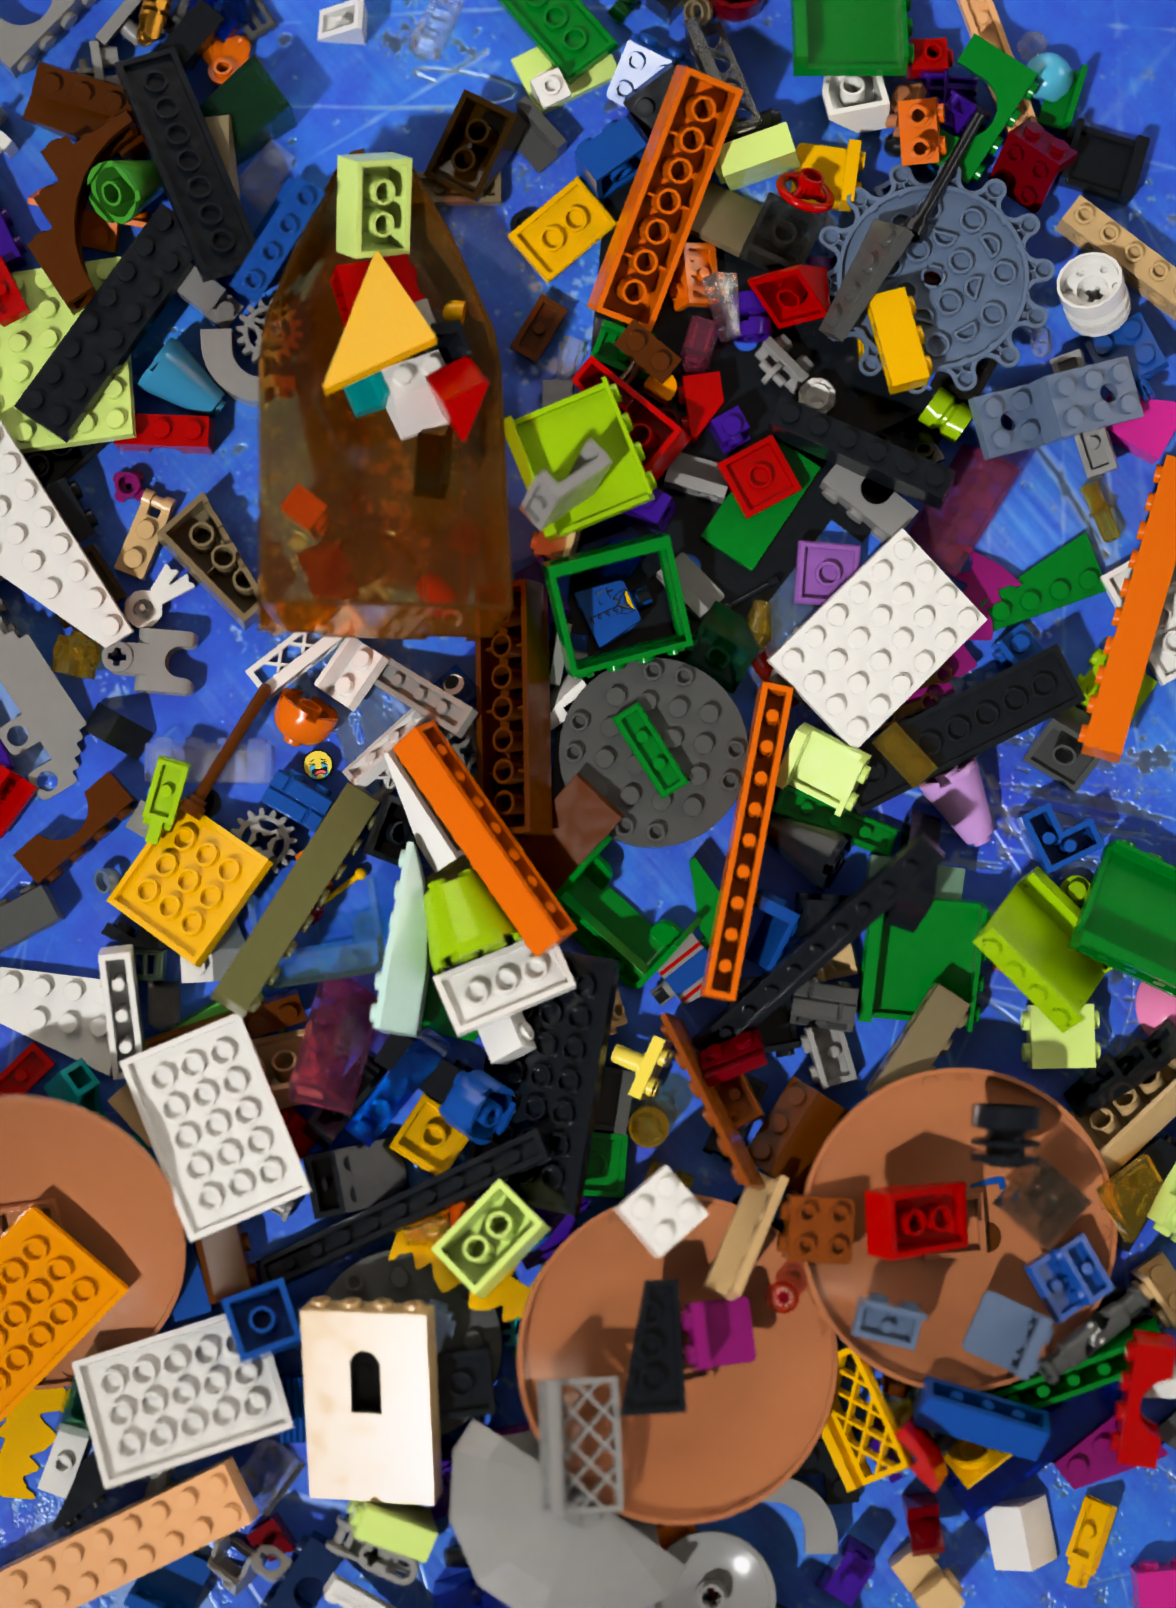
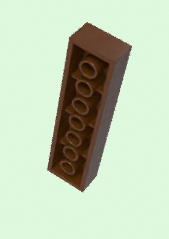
(516, 714)

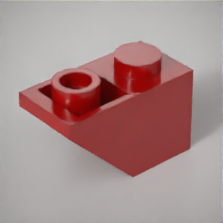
(702, 402)

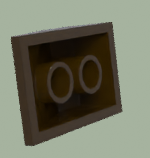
(474, 146)

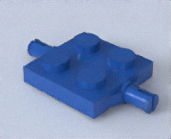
(1141, 347)

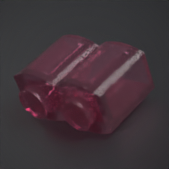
(699, 345)

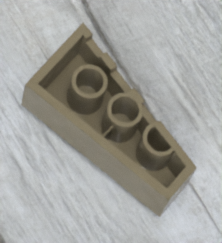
(209, 555)

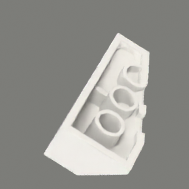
(428, 829)

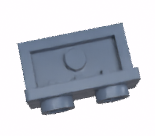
(888, 1322)

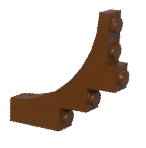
(64, 203)

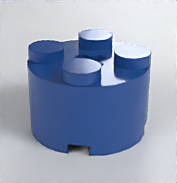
(478, 1106)

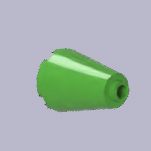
(123, 188)

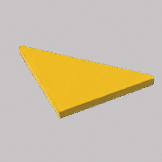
(379, 331)

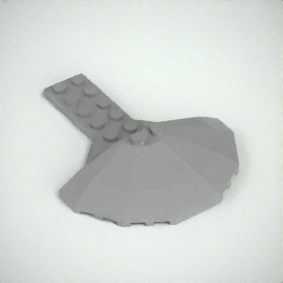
(540, 1558)

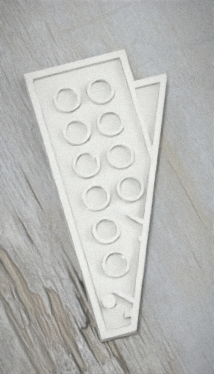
(45, 557)

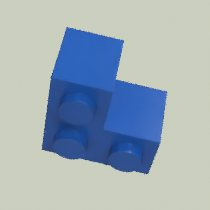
(1052, 845)

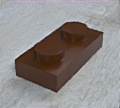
(539, 329)

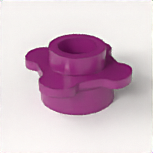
(121, 481)

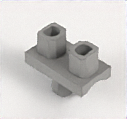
(102, 58)
(781, 366)

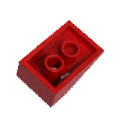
(916, 1219)

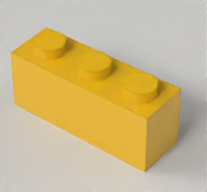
(899, 340)

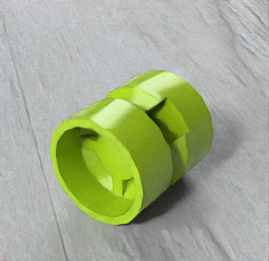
(946, 415)

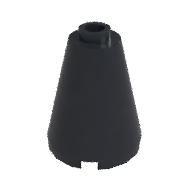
(809, 848)

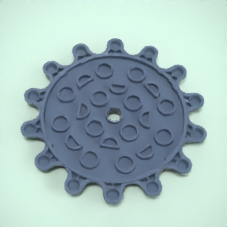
(979, 265)

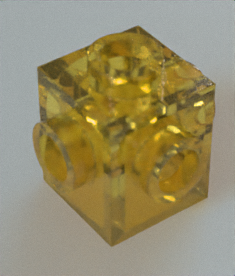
(76, 655)

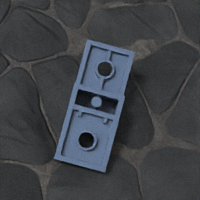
(1056, 408)

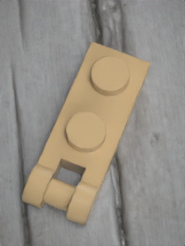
(142, 537)

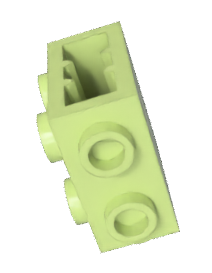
(1051, 1049)

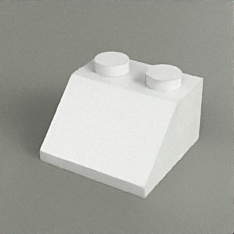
(410, 397)

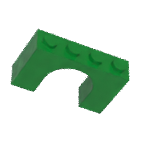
(1010, 83)

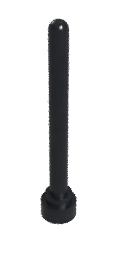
(918, 222)

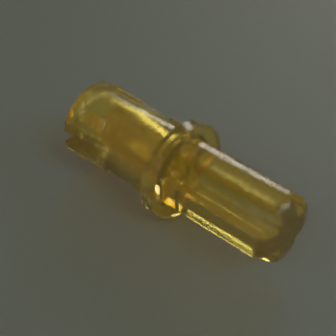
(1100, 512)

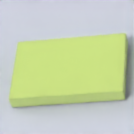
(534, 62)

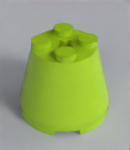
(464, 921)

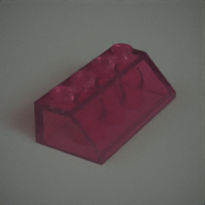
(970, 505)
(334, 1046)

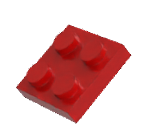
(759, 477)

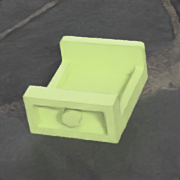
(824, 768)

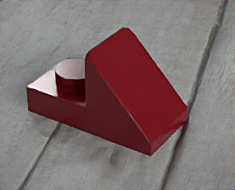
(923, 1523)

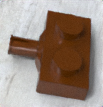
(645, 354)

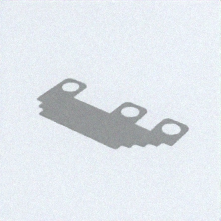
(45, 709)

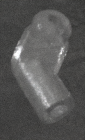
(1040, 340)

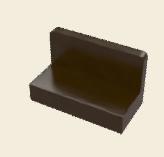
(432, 464)

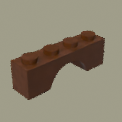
(107, 803)

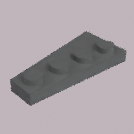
(867, 272)

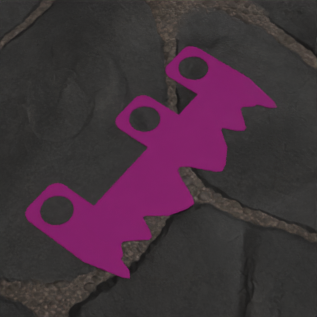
(983, 582)

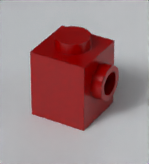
(929, 56)

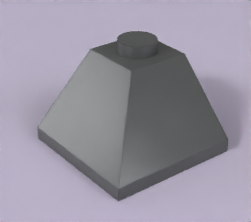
(1057, 749)

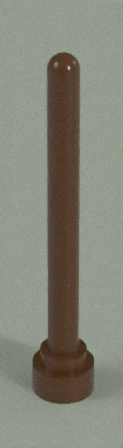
(196, 802)

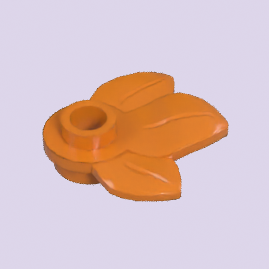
(226, 56)

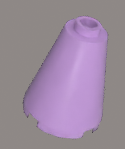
(962, 801)

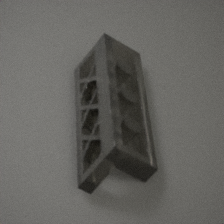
(705, 61)

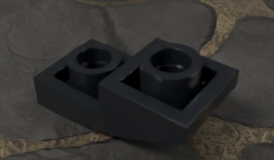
(124, 933)

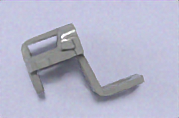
(238, 1578)

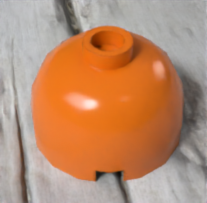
(302, 719)

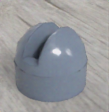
(106, 880)

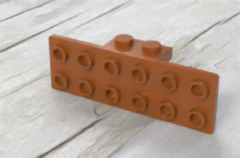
(727, 1105)

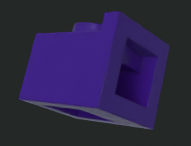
(730, 429)

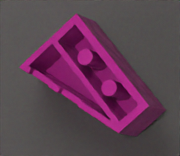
(1091, 1458)

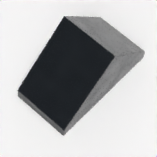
(118, 731)

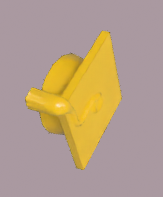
(973, 1461)

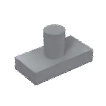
(121, 23)
(556, 660)

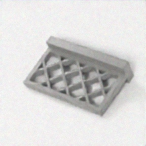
(553, 1451)

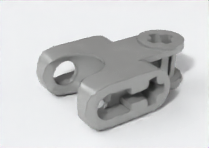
(150, 660)
(381, 1563)

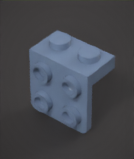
(1008, 1334)

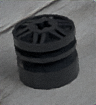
(1005, 1134)

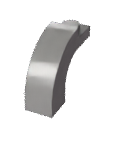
(209, 299)
(219, 355)
(818, 1522)

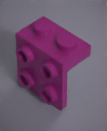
(718, 1333)

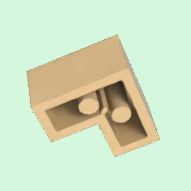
(926, 1580)

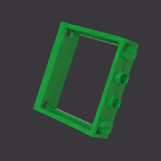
(641, 652)

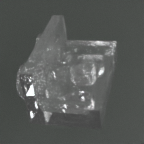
(270, 1473)

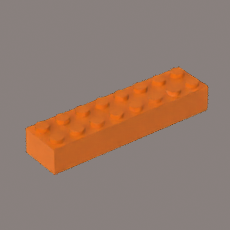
(664, 197)

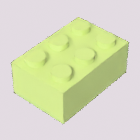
(373, 204)
(491, 1239)

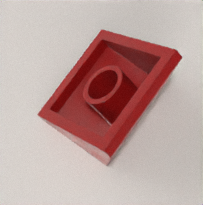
(793, 294)
(459, 393)

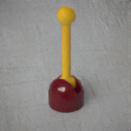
(318, 912)

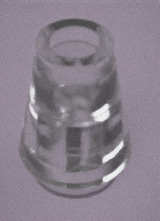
(570, 357)

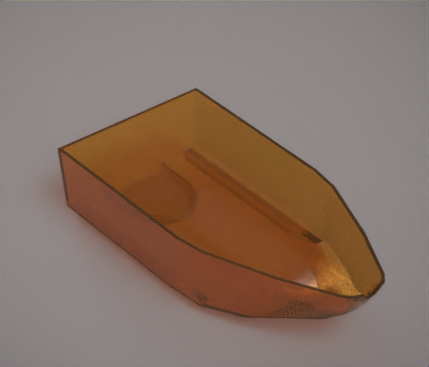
(335, 504)

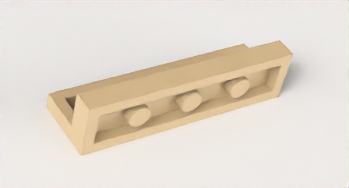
(744, 1238)

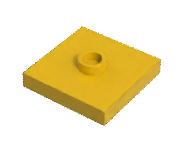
(428, 1138)

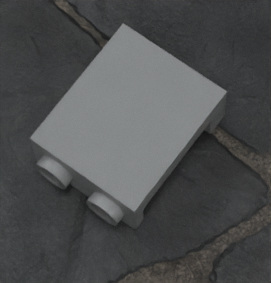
(549, 501)

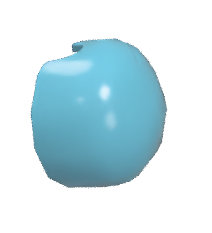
(1053, 76)

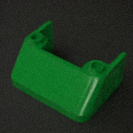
(613, 927)

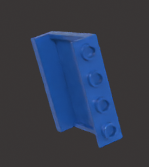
(275, 237)

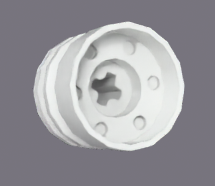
(1094, 294)

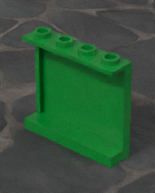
(851, 37)
(1131, 916)
(904, 965)

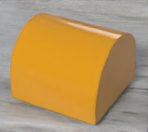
(662, 393)

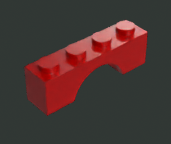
(1150, 1361)

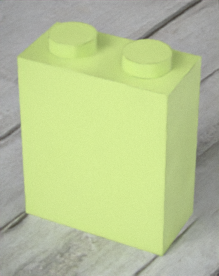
(757, 157)
(394, 1526)

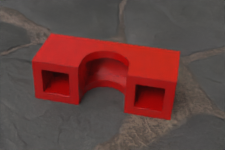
(179, 432)

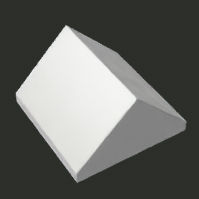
(1021, 1534)

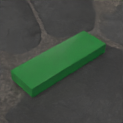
(650, 750)

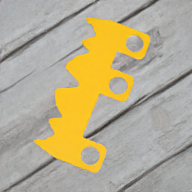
(508, 1293)
(24, 1436)

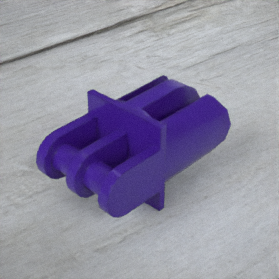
(959, 83)
(960, 110)

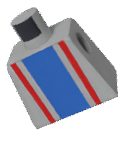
(682, 973)

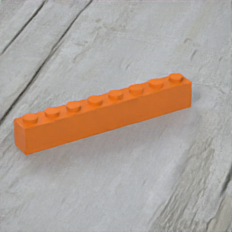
(484, 838)

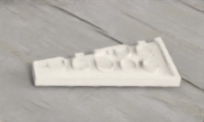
(57, 1012)

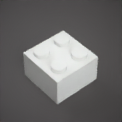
(660, 1211)

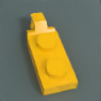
(1089, 1540)

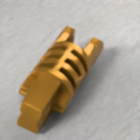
(152, 20)

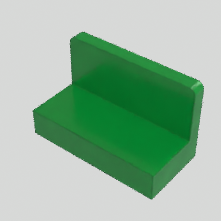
(1059, 114)

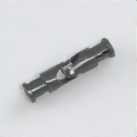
(1089, 1336)

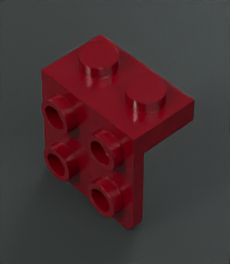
(1031, 164)

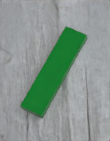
(867, 832)

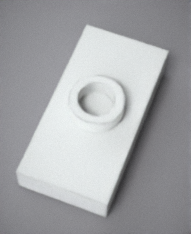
(63, 1464)

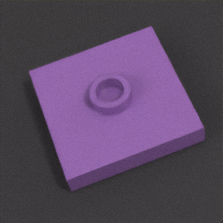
(823, 570)

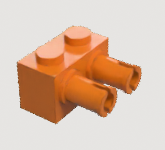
(921, 131)

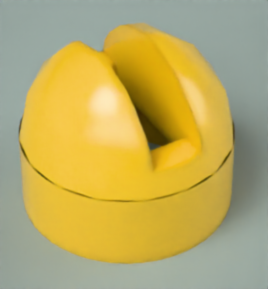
(454, 311)

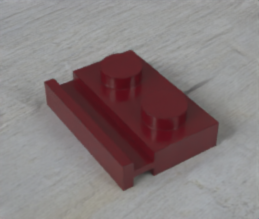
(733, 1057)

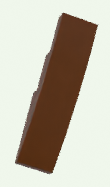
(75, 122)

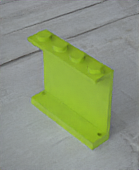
(1030, 946)

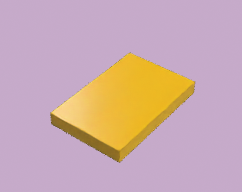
(562, 230)

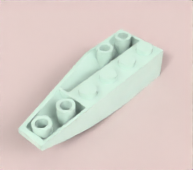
(407, 958)

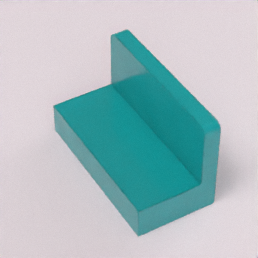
(367, 394)

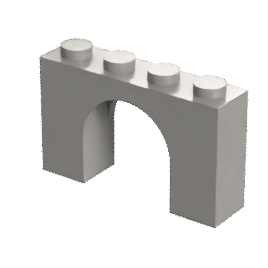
(24, 43)

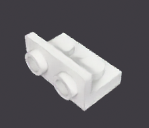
(351, 672)

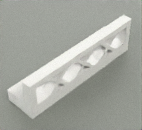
(298, 666)
(372, 762)

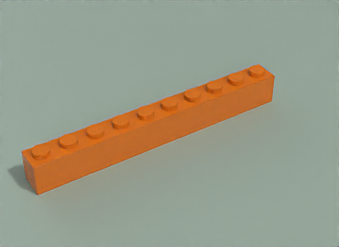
(1135, 623)
(746, 842)

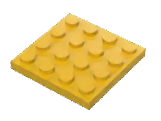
(190, 885)

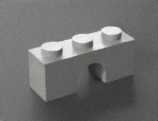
(884, 518)

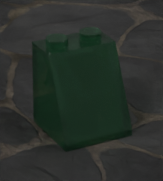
(255, 107)

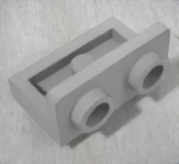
(829, 1056)

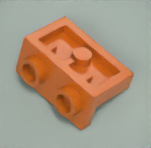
(687, 282)

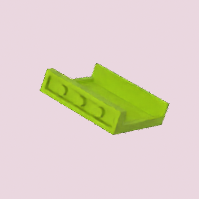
(555, 437)

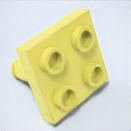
(646, 1066)

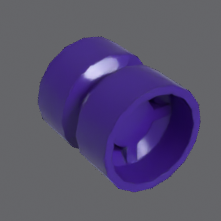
(754, 322)

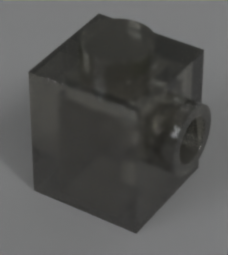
(163, 1004)

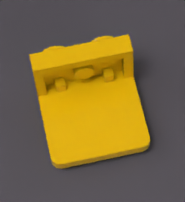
(837, 166)

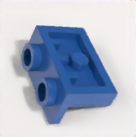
(1015, 647)

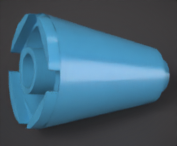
(182, 381)

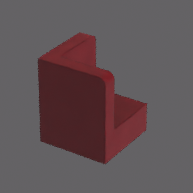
(273, 1533)

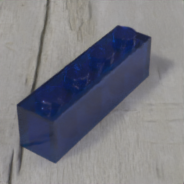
(398, 1086)

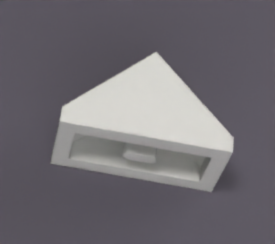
(344, 23)

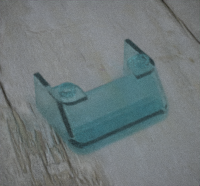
(338, 958)

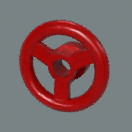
(809, 186)

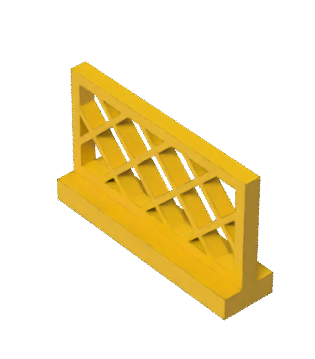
(840, 1439)

